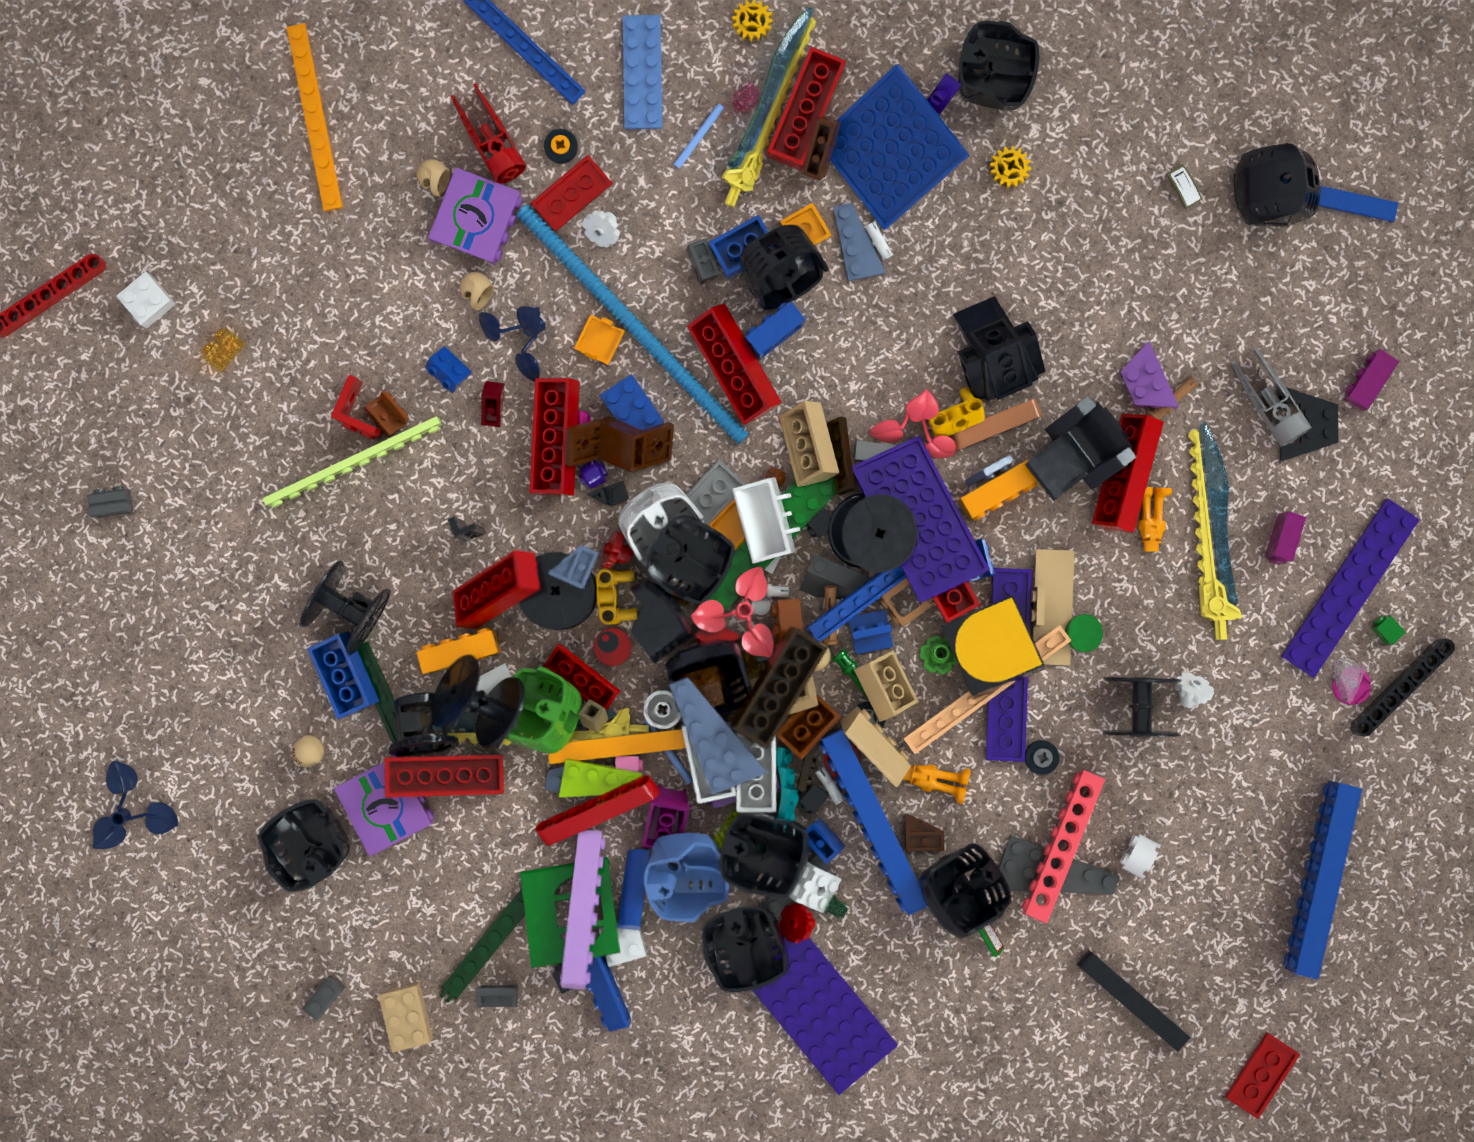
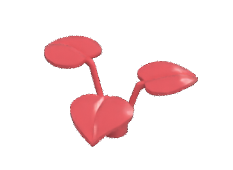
(917, 409)
(711, 614)

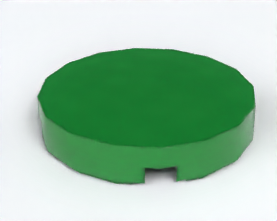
(1084, 633)

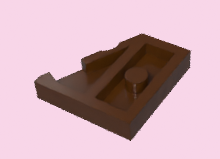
(922, 836)

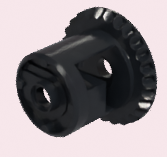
(411, 725)

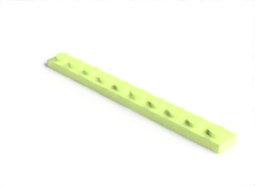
(345, 466)

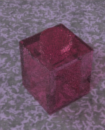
(746, 98)

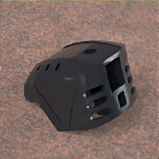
(1005, 74)
(1262, 185)
(781, 271)
(695, 562)
(659, 621)
(719, 653)
(302, 834)
(780, 854)
(969, 908)
(749, 958)

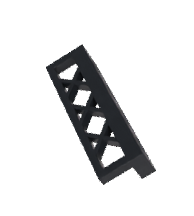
(464, 532)

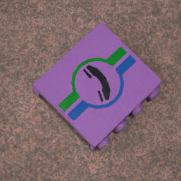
(476, 216)
(381, 819)

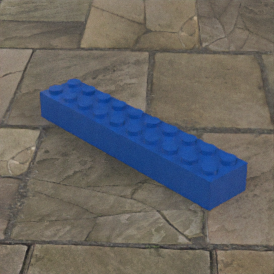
(876, 826)
(1322, 879)

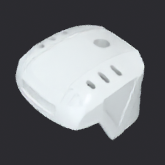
(651, 513)

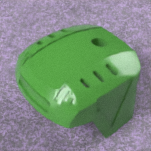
(546, 714)

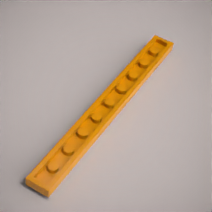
(314, 117)

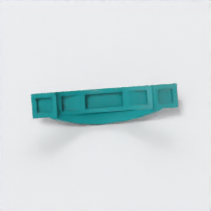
(788, 792)

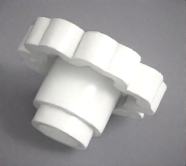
(601, 228)
(1193, 690)

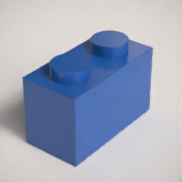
(824, 841)

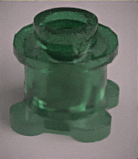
(836, 908)

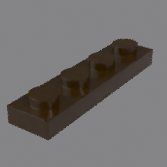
(840, 442)

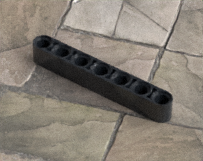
(1410, 683)
(1133, 1000)

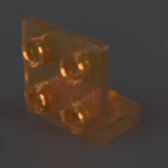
(708, 683)

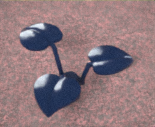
(532, 325)
(109, 830)

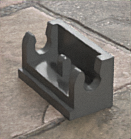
(702, 260)
(497, 996)

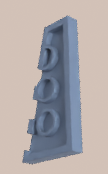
(858, 252)

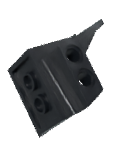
(999, 355)
(1085, 447)

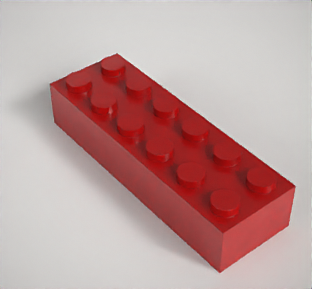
(806, 104)
(734, 364)
(553, 412)
(1124, 491)
(495, 589)
(443, 776)

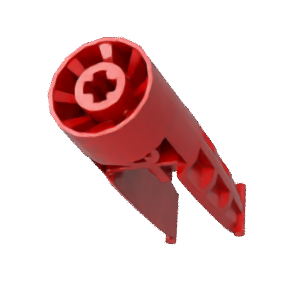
(507, 162)

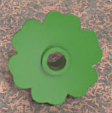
(931, 661)

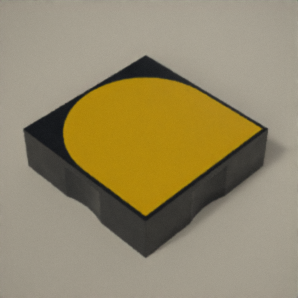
(993, 647)

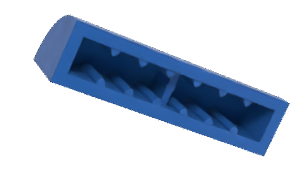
(633, 890)

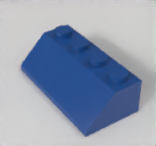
(607, 995)

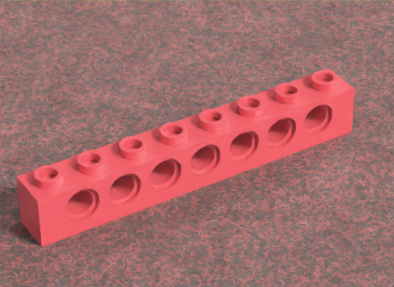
(1093, 785)

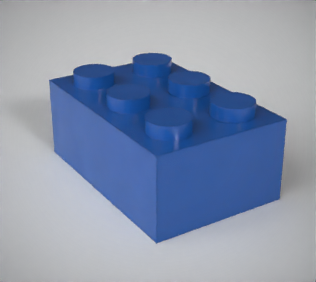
(730, 245)
(774, 329)
(631, 405)

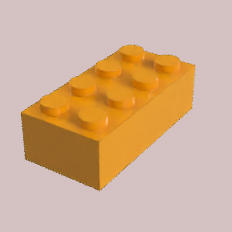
(994, 492)
(441, 657)

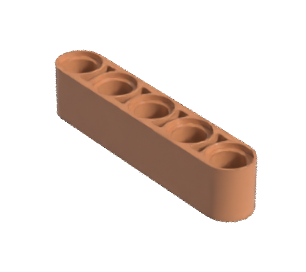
(997, 423)

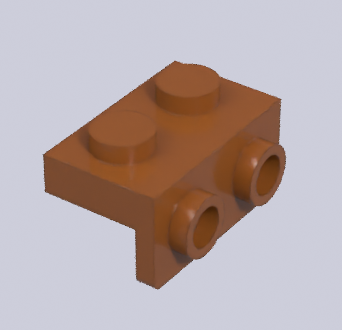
(387, 413)

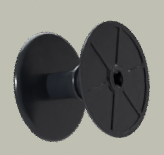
(872, 532)
(326, 596)
(561, 610)
(496, 711)
(1143, 716)

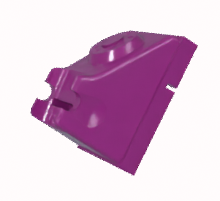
(666, 815)

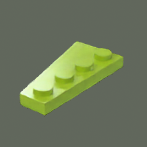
(592, 779)

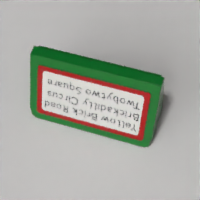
(991, 940)

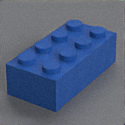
(343, 676)

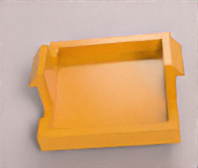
(599, 339)
(729, 524)

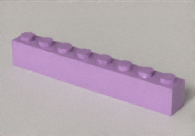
(581, 910)

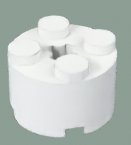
(651, 708)
(1140, 856)

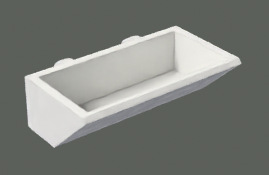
(764, 520)

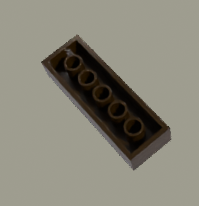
(778, 687)

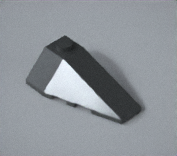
(826, 572)

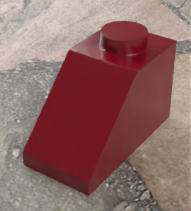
(492, 403)

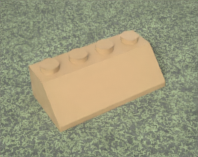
(809, 443)
(875, 745)

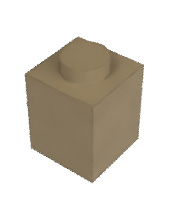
(593, 716)

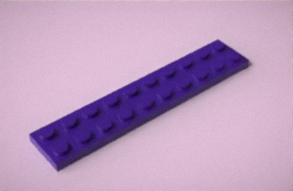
(1350, 588)
(1009, 708)

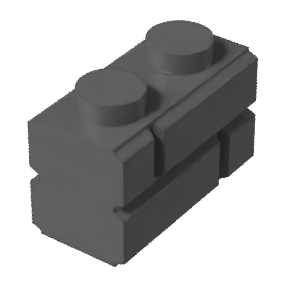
(110, 503)
(323, 998)

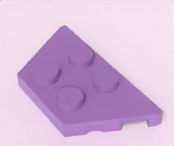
(1147, 381)

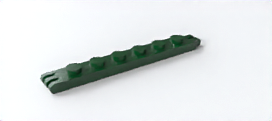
(484, 948)

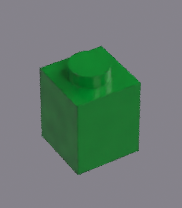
(1388, 629)

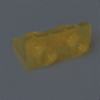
(222, 349)

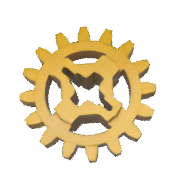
(757, 26)
(1003, 163)

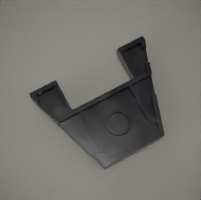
(1322, 418)

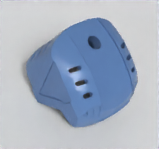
(696, 860)

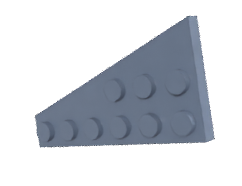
(718, 748)

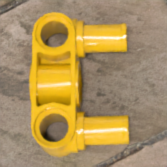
(958, 416)
(607, 596)

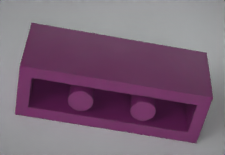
(1370, 379)

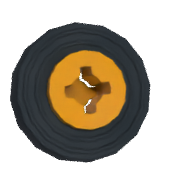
(565, 151)

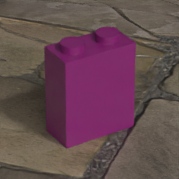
(1285, 537)

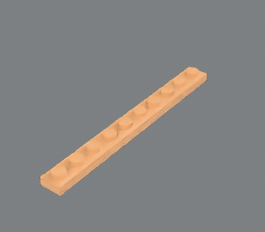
(966, 705)

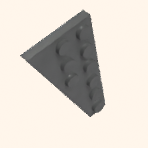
(1022, 860)

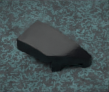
(611, 494)

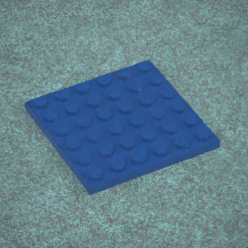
(894, 147)

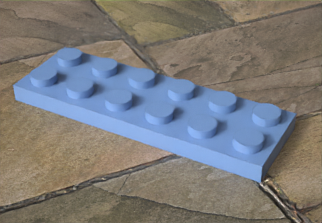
(642, 72)

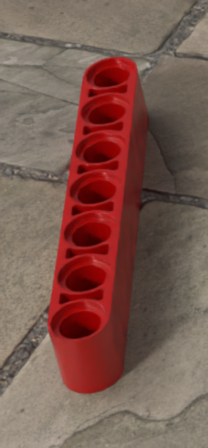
(57, 294)
(597, 810)

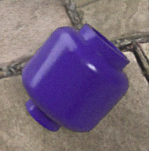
(593, 474)

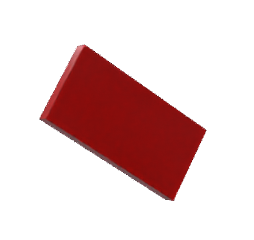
(571, 193)
(1262, 1075)

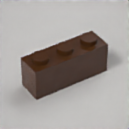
(821, 147)

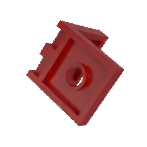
(344, 406)

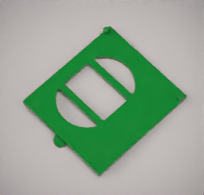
(542, 927)

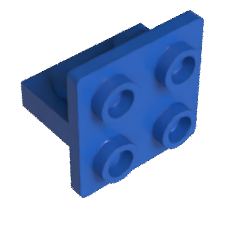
(871, 632)

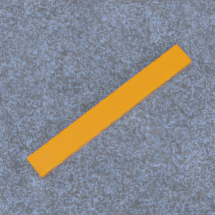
(620, 746)

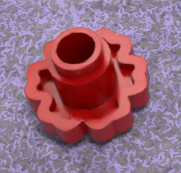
(615, 551)
(796, 923)

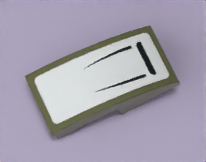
(1184, 186)

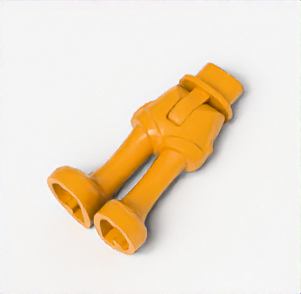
(1152, 528)
(926, 778)

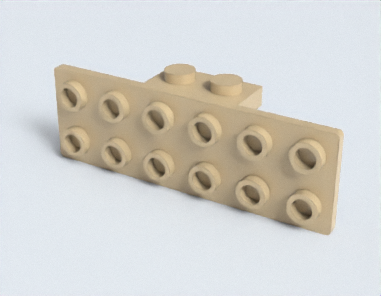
(1053, 597)

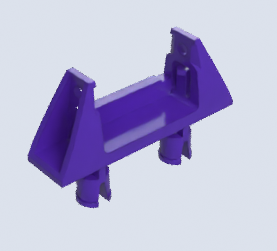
(943, 93)

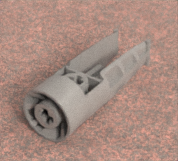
(1289, 426)

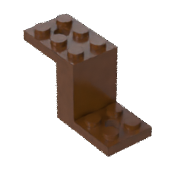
(619, 444)

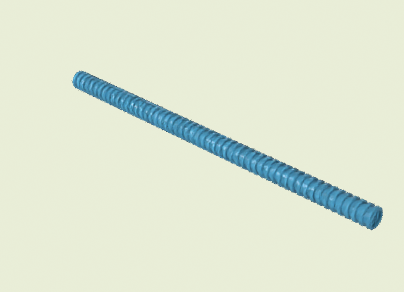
(631, 323)

